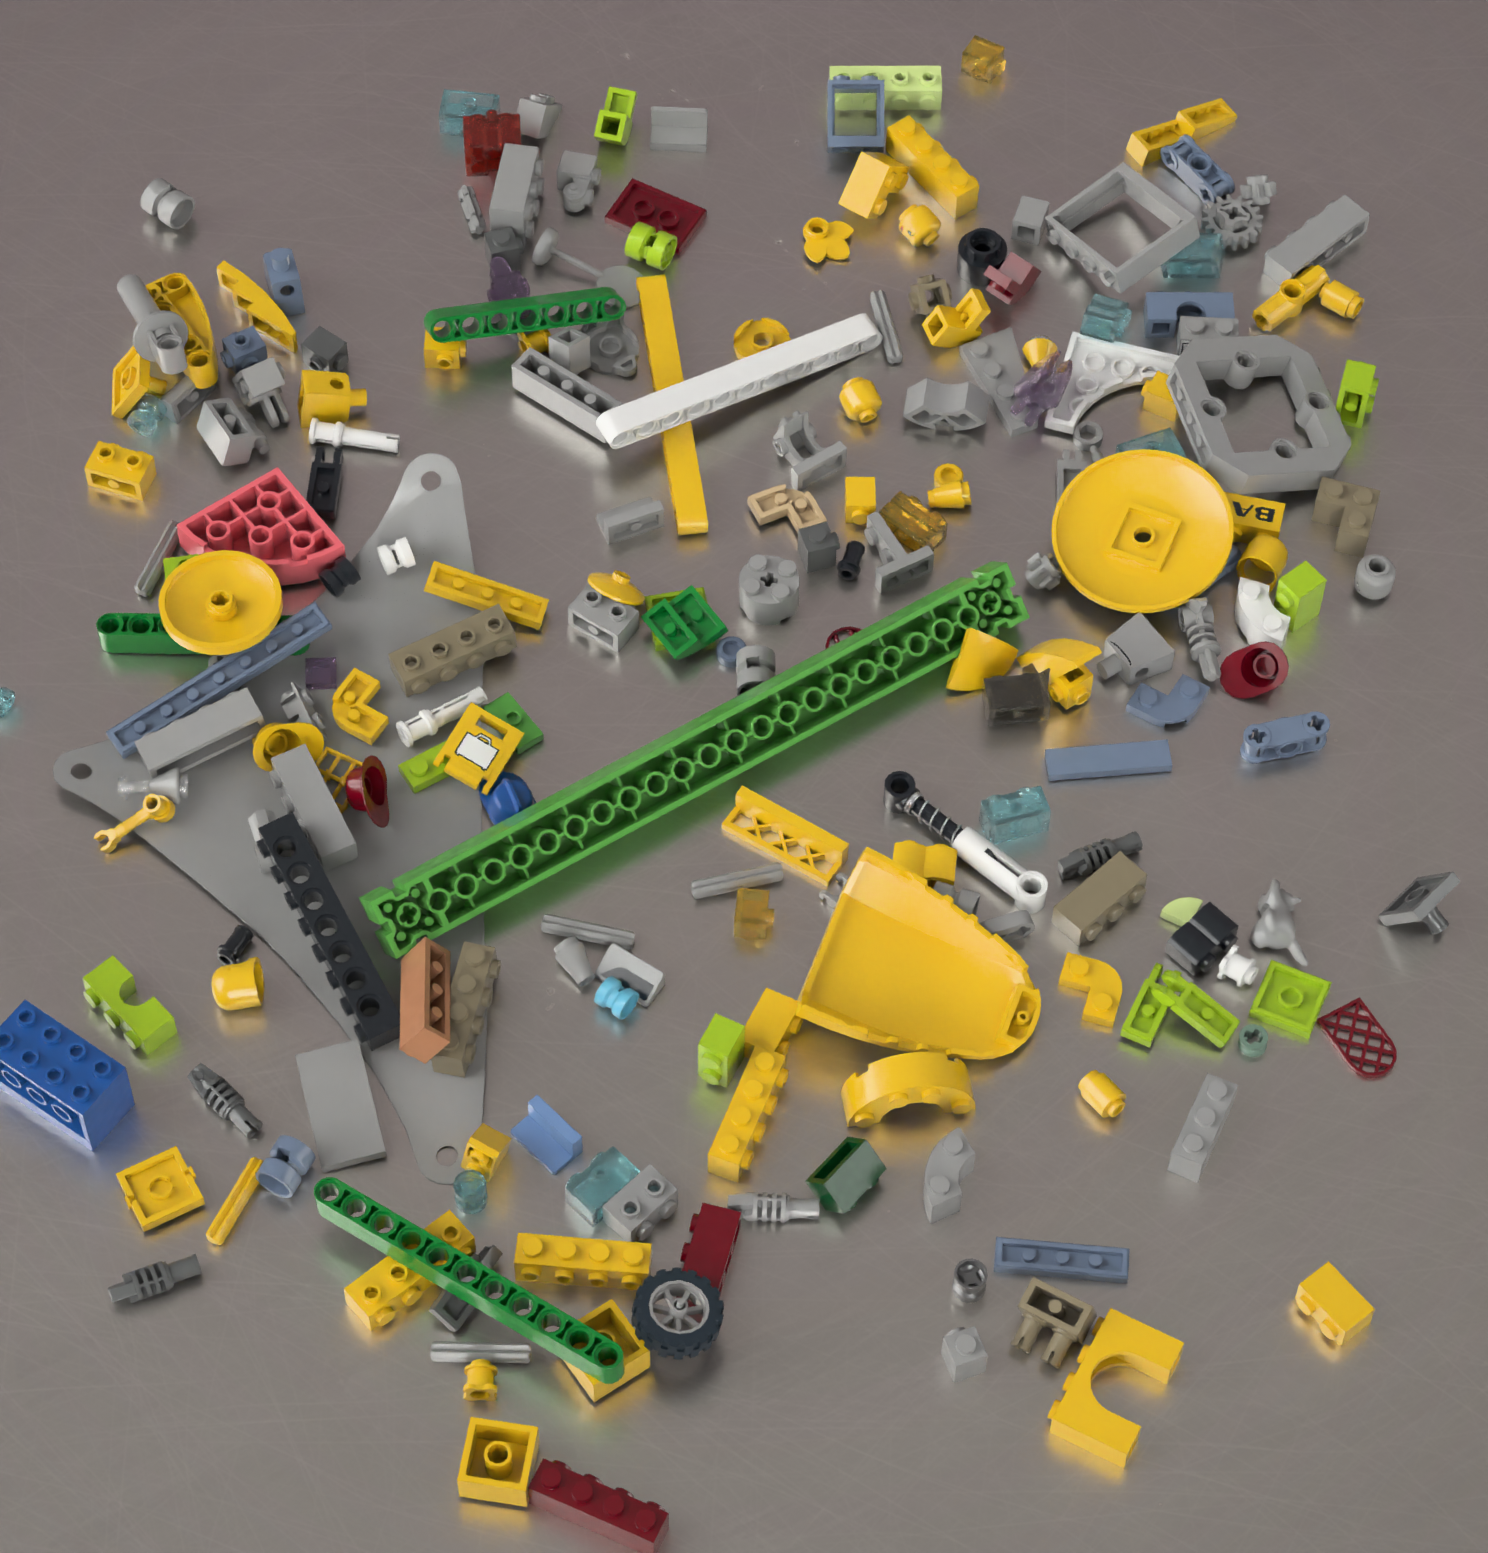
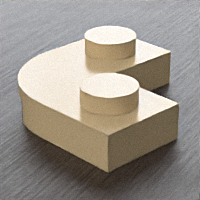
(782, 502)

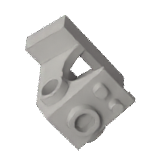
(795, 435)

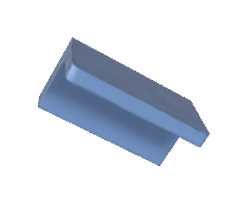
(547, 1136)

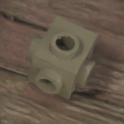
(939, 290)

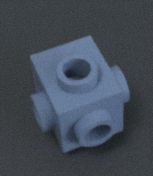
(243, 349)

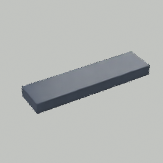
(1108, 760)
(1061, 1260)

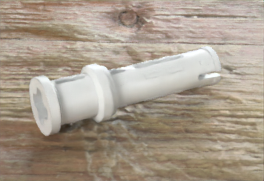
(341, 435)
(429, 721)

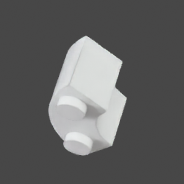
(1257, 615)

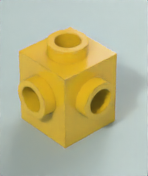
(1071, 687)

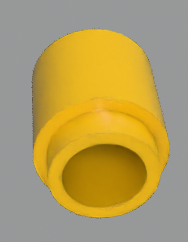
(1341, 299)
(1102, 1094)

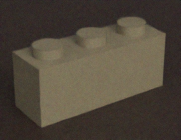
(1099, 899)

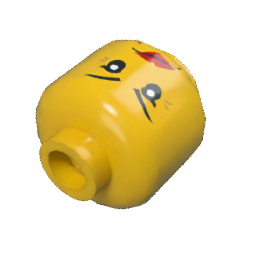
(919, 225)

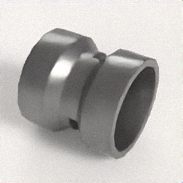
(970, 1273)

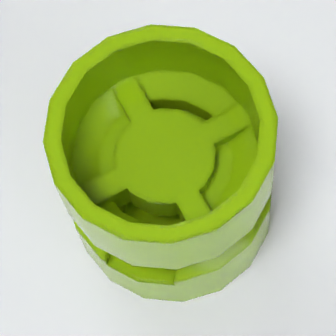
(647, 244)

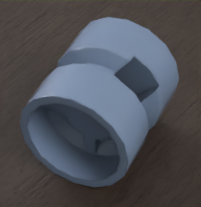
(283, 1169)

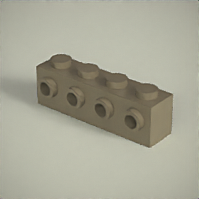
(452, 650)
(469, 997)

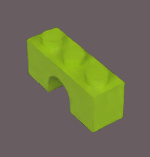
(143, 1025)

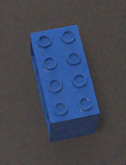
(62, 1076)

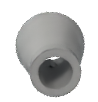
(574, 960)

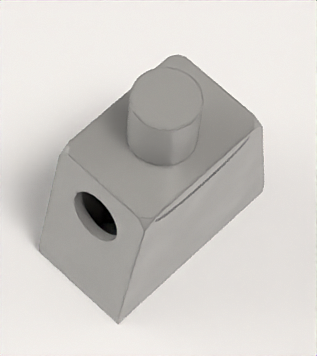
(1135, 652)

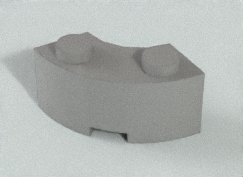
(946, 404)
(945, 1169)

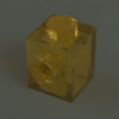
(983, 59)
(752, 914)

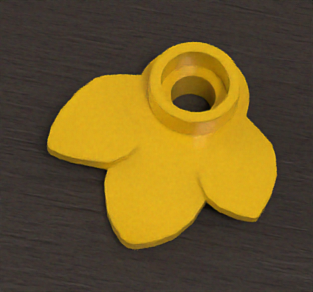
(826, 239)

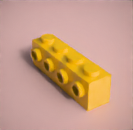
(932, 167)
(746, 1114)
(582, 1261)
(392, 1285)

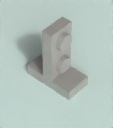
(897, 565)

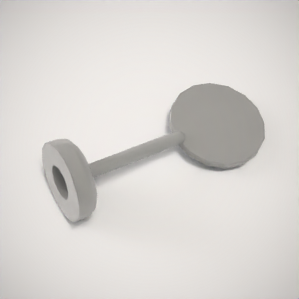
(617, 276)

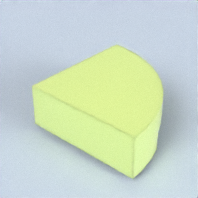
(1181, 910)

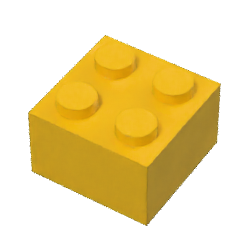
(614, 1325)
(498, 1461)

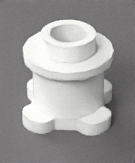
(1238, 967)

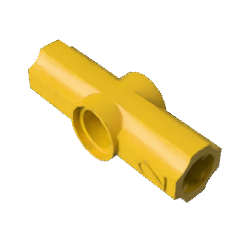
(1290, 298)

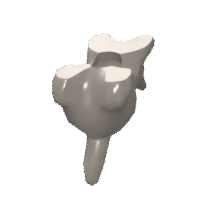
(1276, 925)

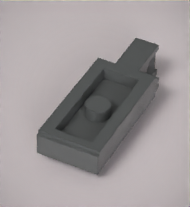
(453, 1310)

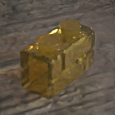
(913, 523)

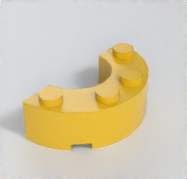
(903, 1081)

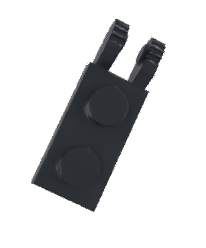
(325, 483)

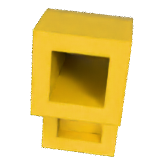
(959, 325)

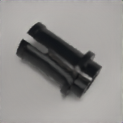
(849, 567)
(234, 946)

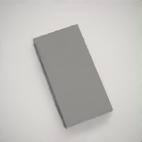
(340, 1105)

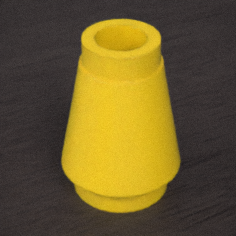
(950, 495)

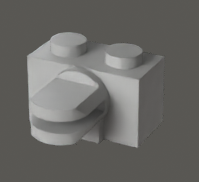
(263, 385)

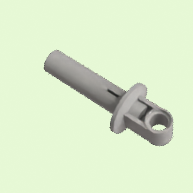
(158, 333)

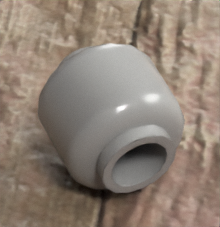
(1374, 576)

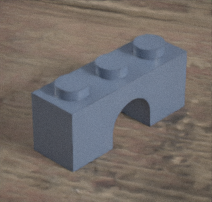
(1164, 309)

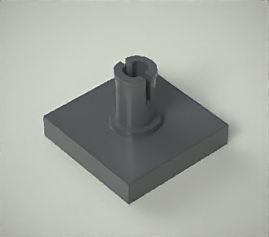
(1420, 901)

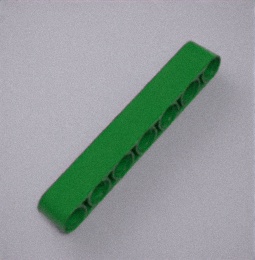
(512, 309)
(144, 634)

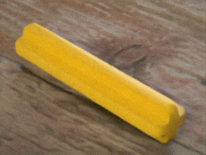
(234, 1203)

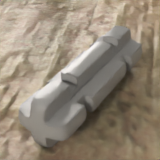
(471, 209)

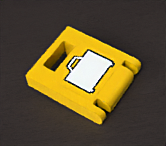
(475, 751)

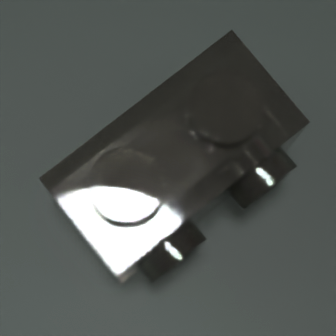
(1016, 699)

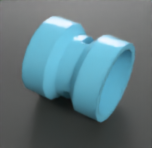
(614, 996)

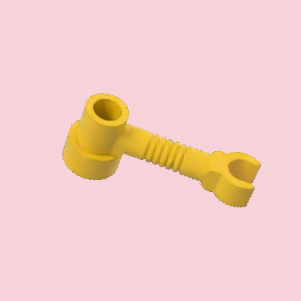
(154, 807)

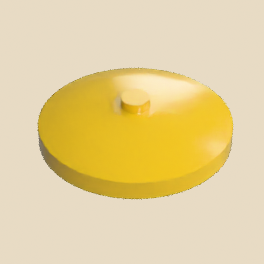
(220, 602)

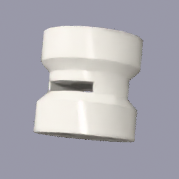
(402, 553)

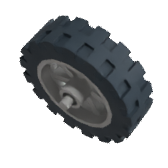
(689, 1287)

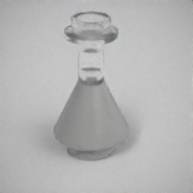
(169, 784)

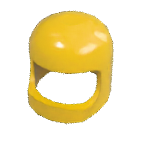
(1267, 554)
(239, 985)

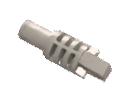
(773, 1207)

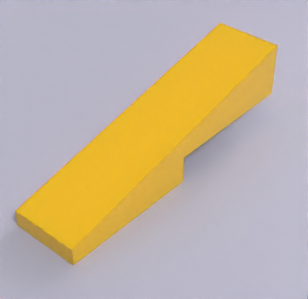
(1193, 121)

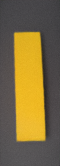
(261, 309)
(1059, 655)

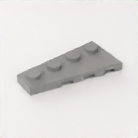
(997, 368)

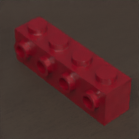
(598, 1507)

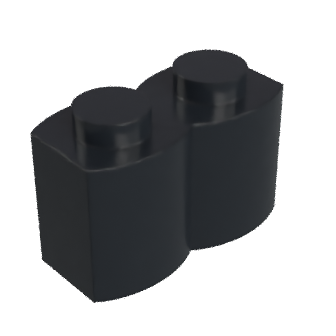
(1202, 939)

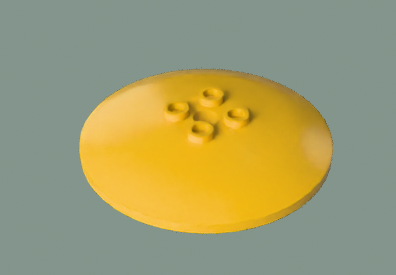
(1133, 495)

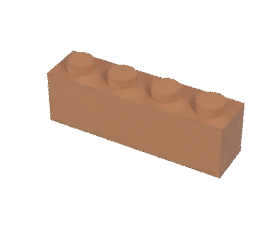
(425, 1000)

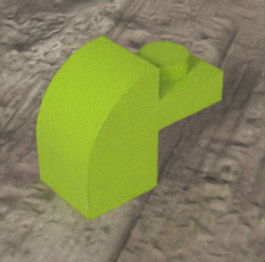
(615, 121)

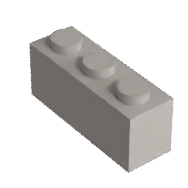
(1202, 1128)

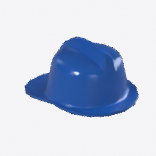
(506, 797)

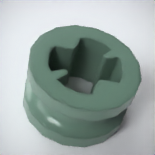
(1256, 1048)

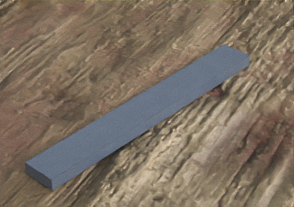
(221, 678)

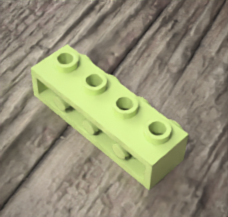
(908, 94)

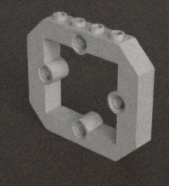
(1238, 362)

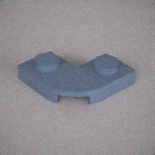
(1168, 709)

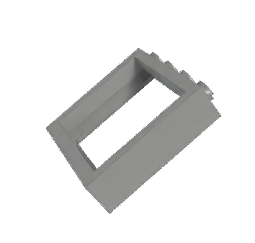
(1101, 193)

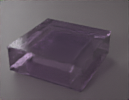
(321, 673)

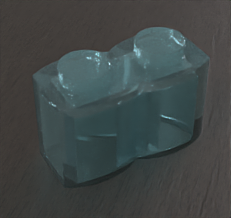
(1105, 318)

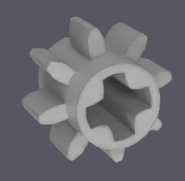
(1258, 189)
(1043, 571)

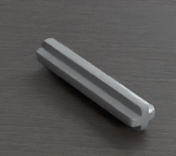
(886, 326)
(154, 566)
(738, 879)
(587, 931)
(468, 1351)

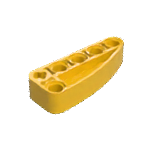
(178, 295)

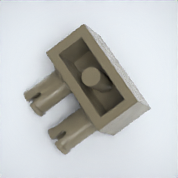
(1052, 1308)

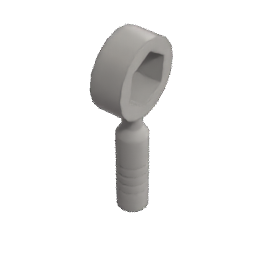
(1087, 445)

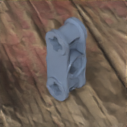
(1197, 169)
(1284, 737)

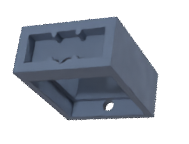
(855, 144)

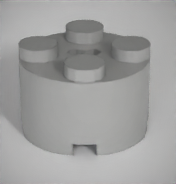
(769, 589)

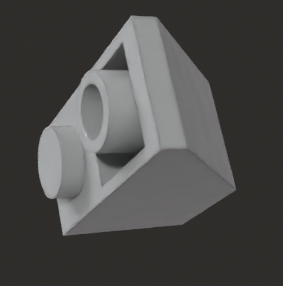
(538, 114)

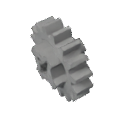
(1234, 221)

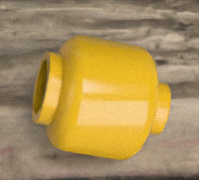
(860, 399)

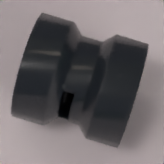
(339, 576)

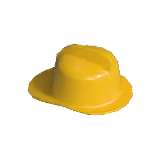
(279, 738)

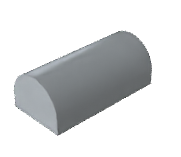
(183, 399)

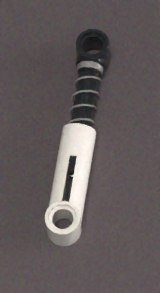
(970, 844)

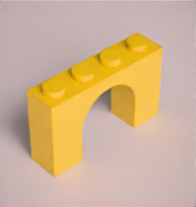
(1117, 1342)

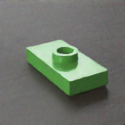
(511, 712)

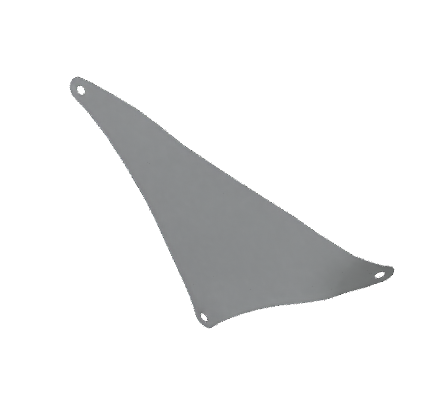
(212, 830)

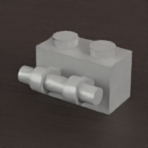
(230, 432)

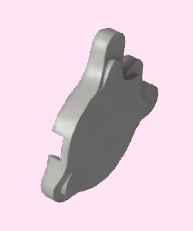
(612, 347)

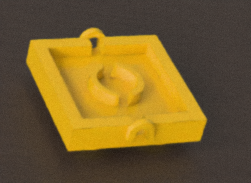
(160, 1188)

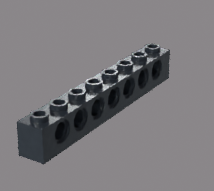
(287, 835)

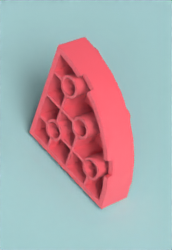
(267, 522)

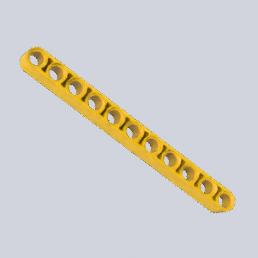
(667, 371)

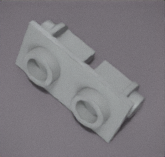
(300, 704)

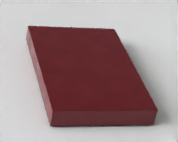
(656, 209)

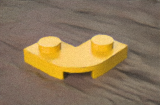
(351, 707)
(1099, 981)

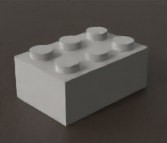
(517, 190)

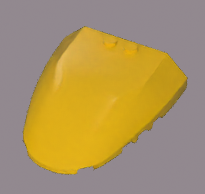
(916, 971)

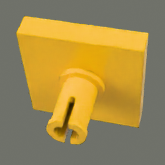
(132, 381)

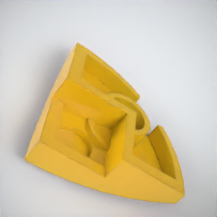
(978, 659)

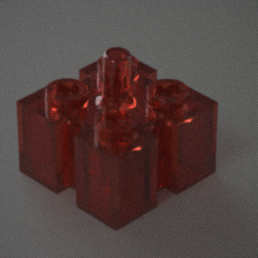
(486, 139)

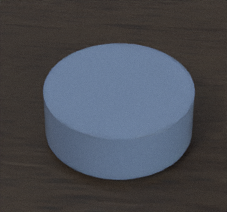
(727, 650)

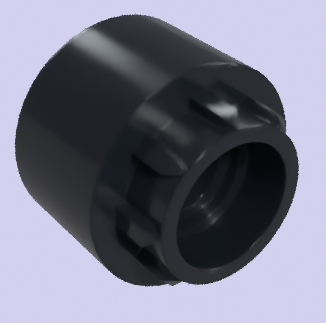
(977, 252)

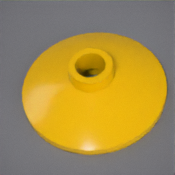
(616, 587)

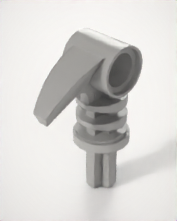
(1197, 621)

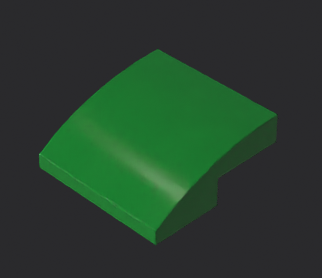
(684, 623)

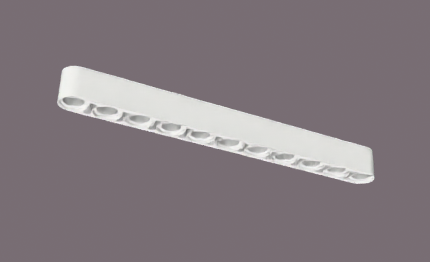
(738, 381)

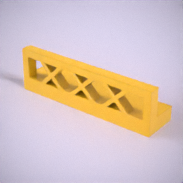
(789, 826)

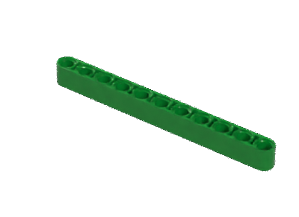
(473, 1292)

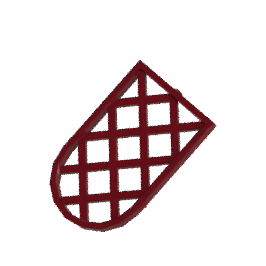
(1345, 1055)

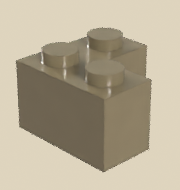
(1350, 509)

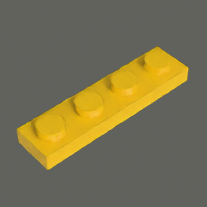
(485, 593)

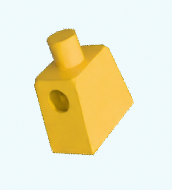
(327, 397)

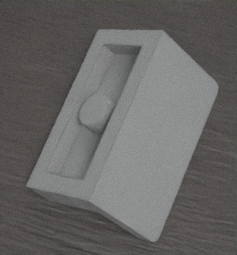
(679, 129)
(631, 519)

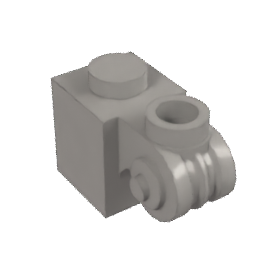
(577, 177)

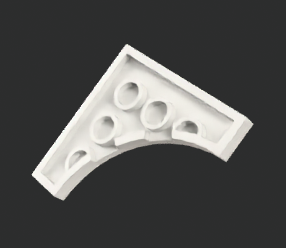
(1100, 370)

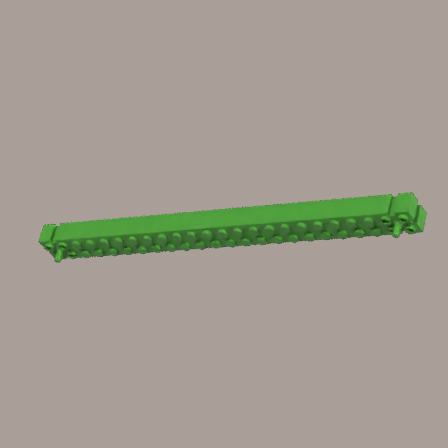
(690, 760)

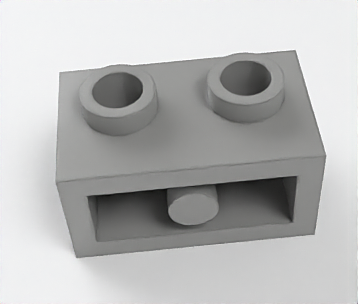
(603, 618)
(641, 1205)

